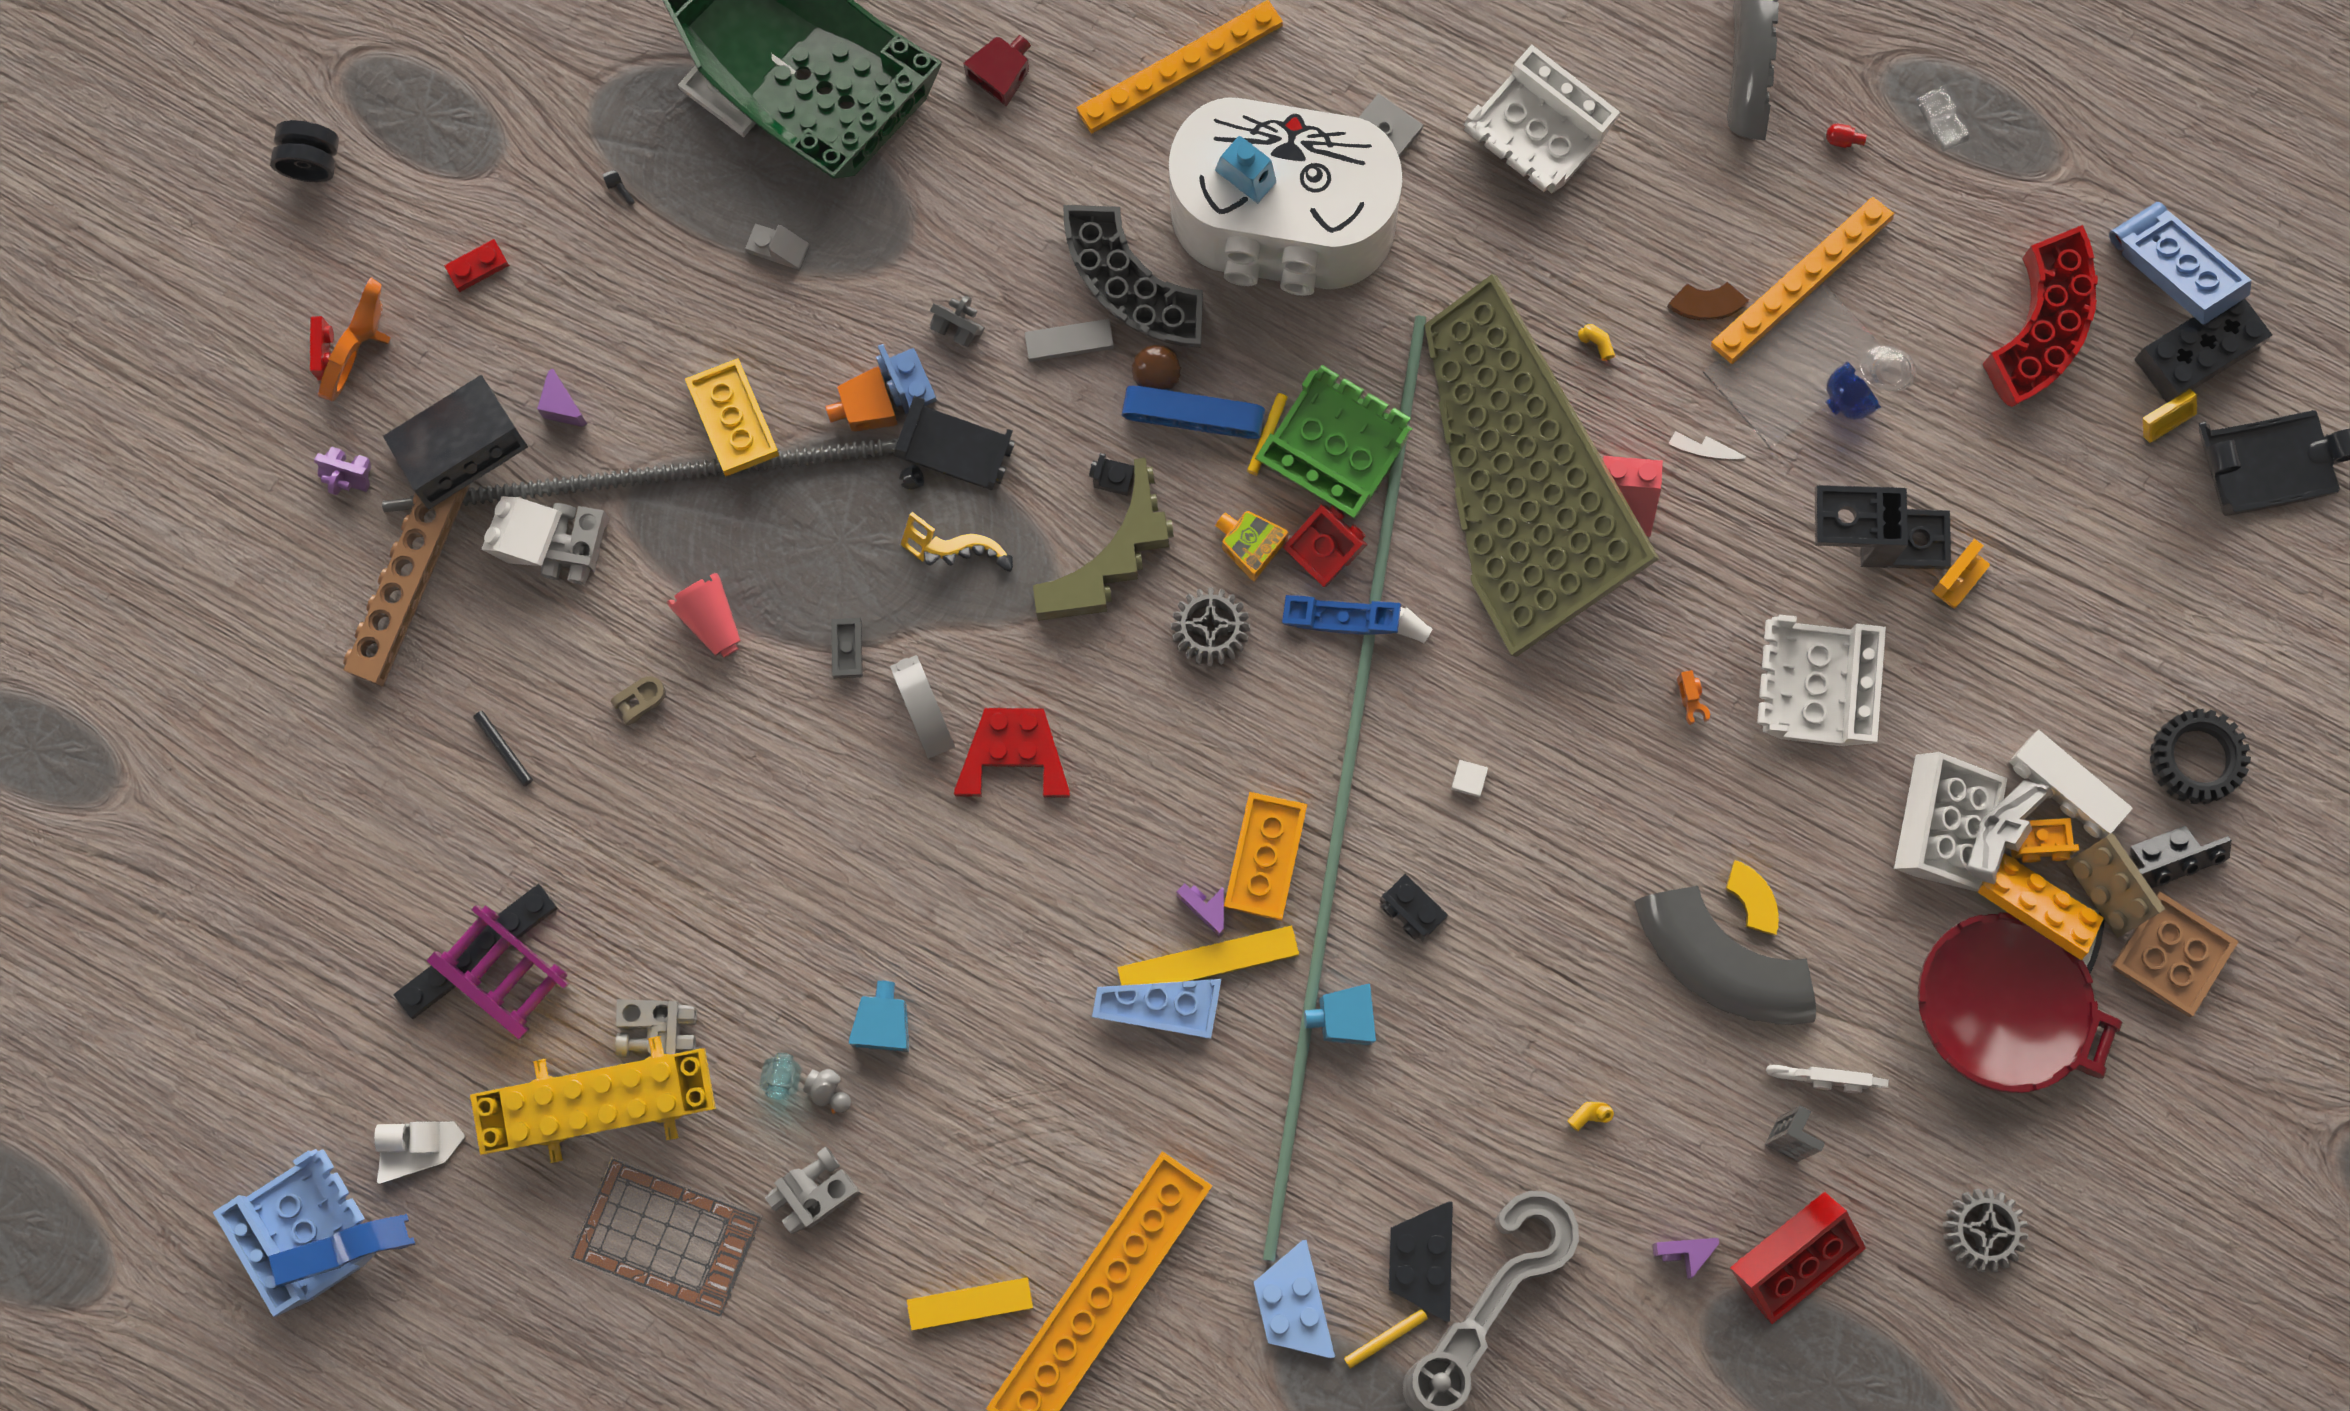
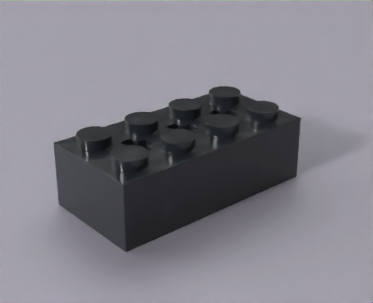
(2202, 349)

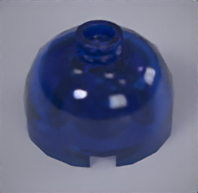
(1850, 394)

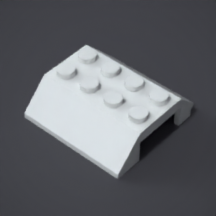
(1542, 121)
(1821, 682)

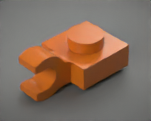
(1690, 689)

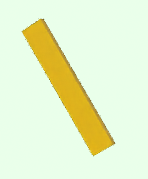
(1213, 959)

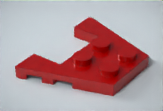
(1013, 740)

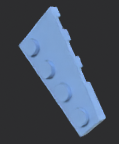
(1170, 1006)

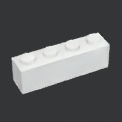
(2072, 785)

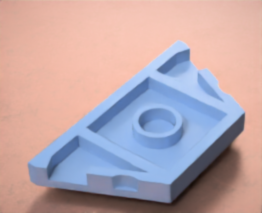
(1293, 1304)

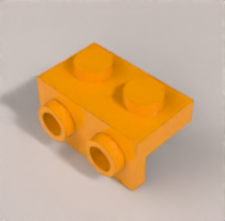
(2048, 839)

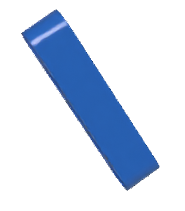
(1193, 412)

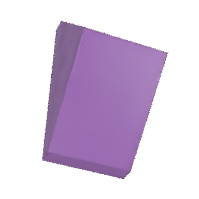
(557, 404)

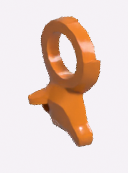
(362, 328)

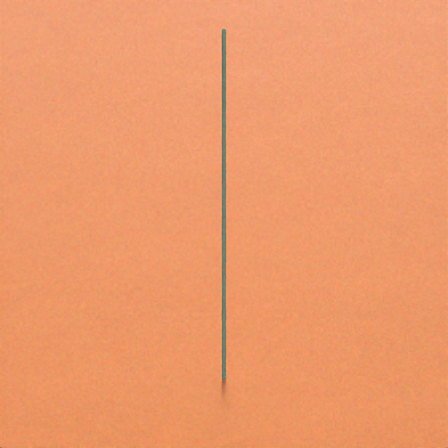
(1340, 813)

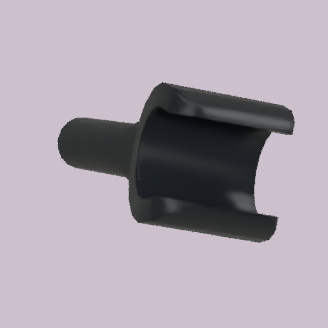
(612, 180)

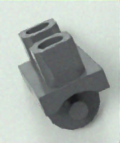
(943, 317)

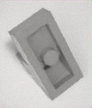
(777, 245)

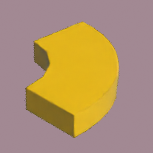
(1755, 897)

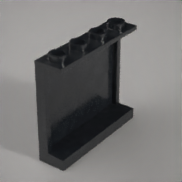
(454, 442)

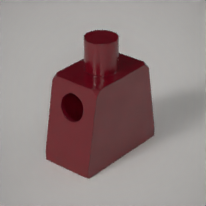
(999, 67)

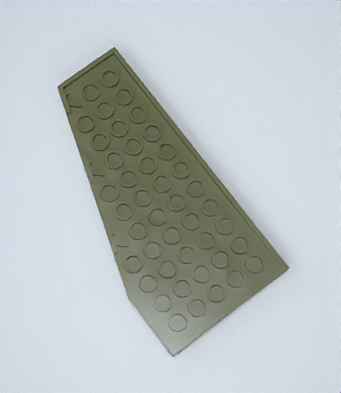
(1530, 486)

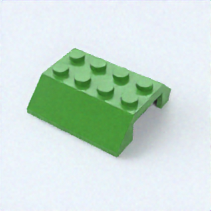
(1336, 441)

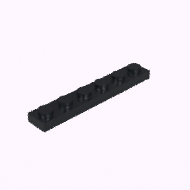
(516, 918)

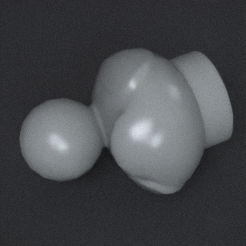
(822, 1088)

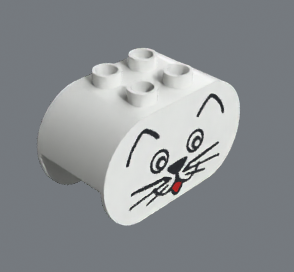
(1320, 222)

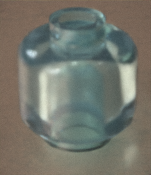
(780, 1076)

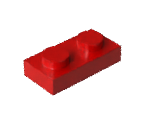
(476, 265)
(320, 338)

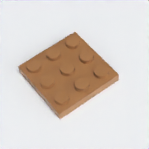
(2175, 956)

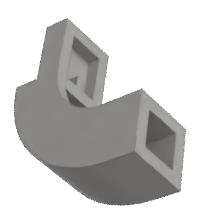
(922, 706)

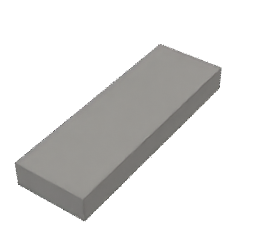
(1069, 340)

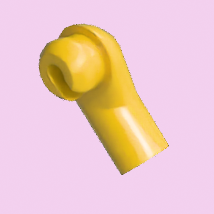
(1600, 338)
(1591, 1112)

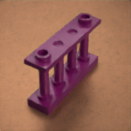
(470, 981)

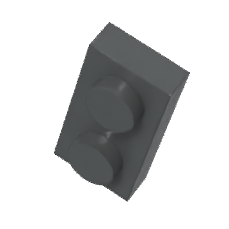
(847, 648)

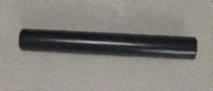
(503, 748)

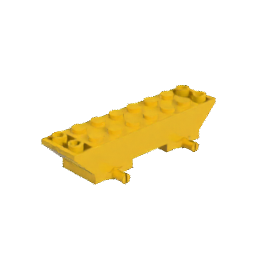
(593, 1101)

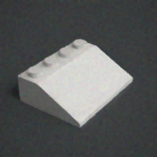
(1943, 818)

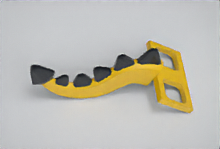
(948, 549)

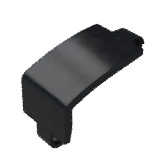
(2273, 461)

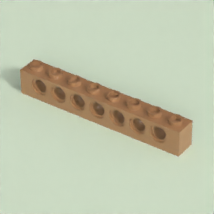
(412, 587)

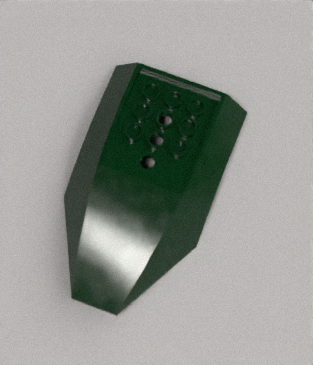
(841, 49)

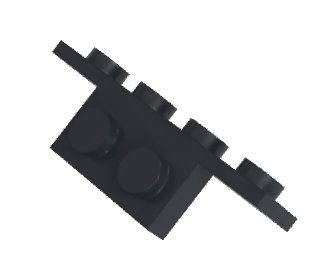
(2177, 855)

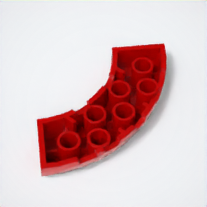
(2057, 321)

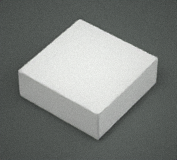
(1469, 778)

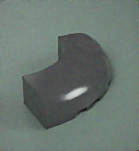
(1752, 68)
(1125, 284)
(1719, 967)

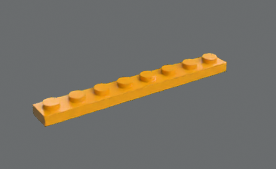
(1179, 66)
(1802, 280)

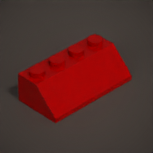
(1798, 1257)

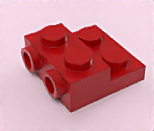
(1325, 544)

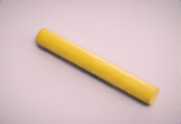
(1268, 429)
(1385, 1338)

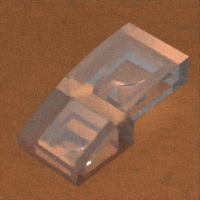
(1941, 119)

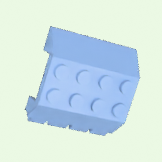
(285, 1214)

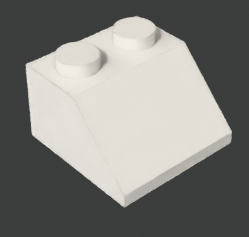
(521, 531)

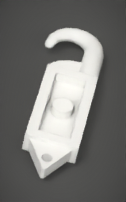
(1824, 1078)

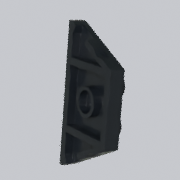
(1422, 1260)

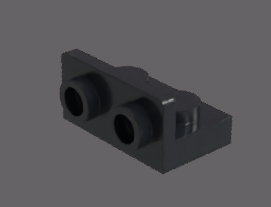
(1412, 908)

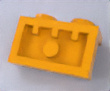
(1962, 575)

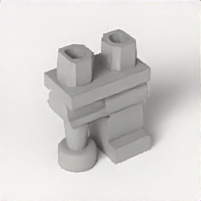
(576, 550)
(659, 1019)
(808, 1200)

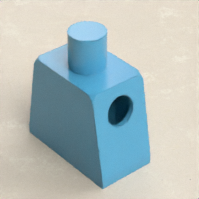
(1244, 165)
(1345, 1016)
(881, 1021)

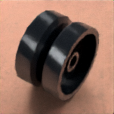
(304, 151)

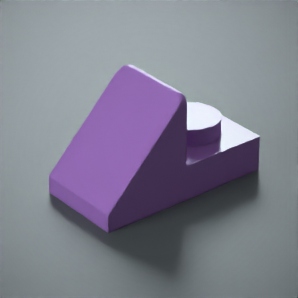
(1211, 913)
(1695, 1252)

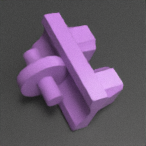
(342, 474)

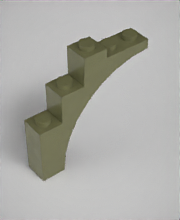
(1084, 589)

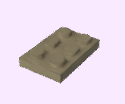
(2115, 885)

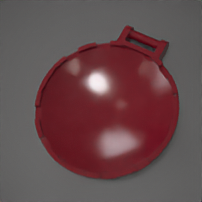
(2011, 1006)

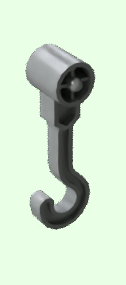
(1443, 1377)

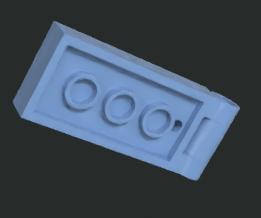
(2181, 262)

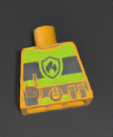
(1251, 541)

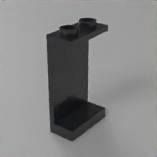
(953, 446)

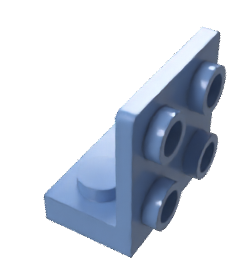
(905, 377)

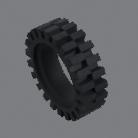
(2226, 735)

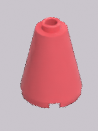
(708, 615)

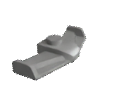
(2005, 829)

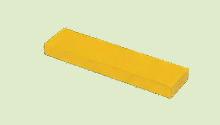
(969, 1304)

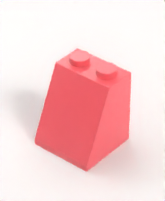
(1640, 485)

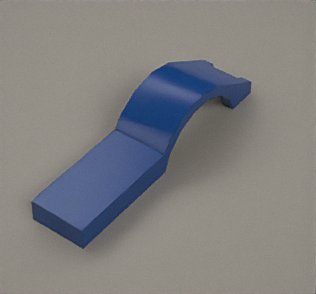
(339, 1249)

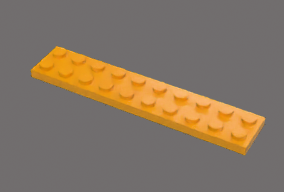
(1103, 1289)

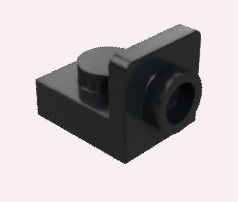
(1111, 475)

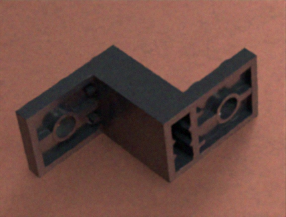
(1882, 527)

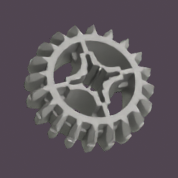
(1221, 626)
(2011, 1233)

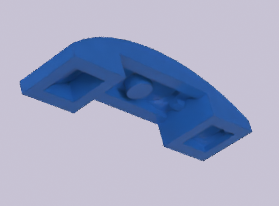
(1341, 616)

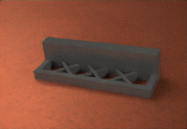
(1790, 1139)

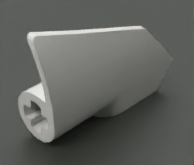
(414, 1147)

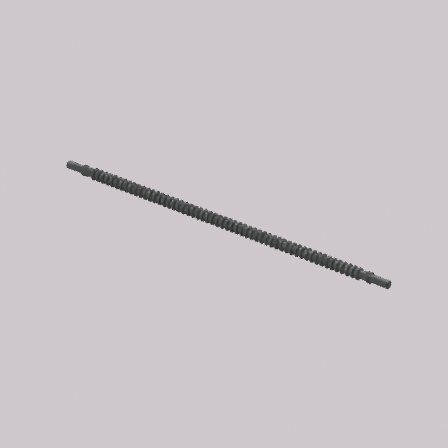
(656, 474)

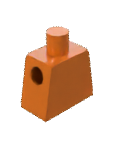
(864, 403)

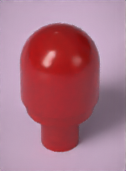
(1844, 136)

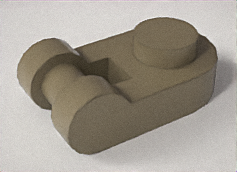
(649, 693)

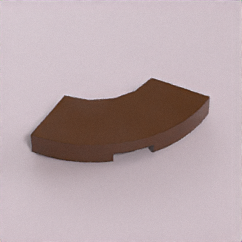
(1708, 304)

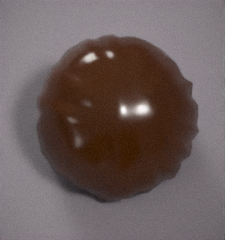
(1156, 368)

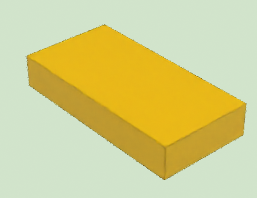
(2170, 416)

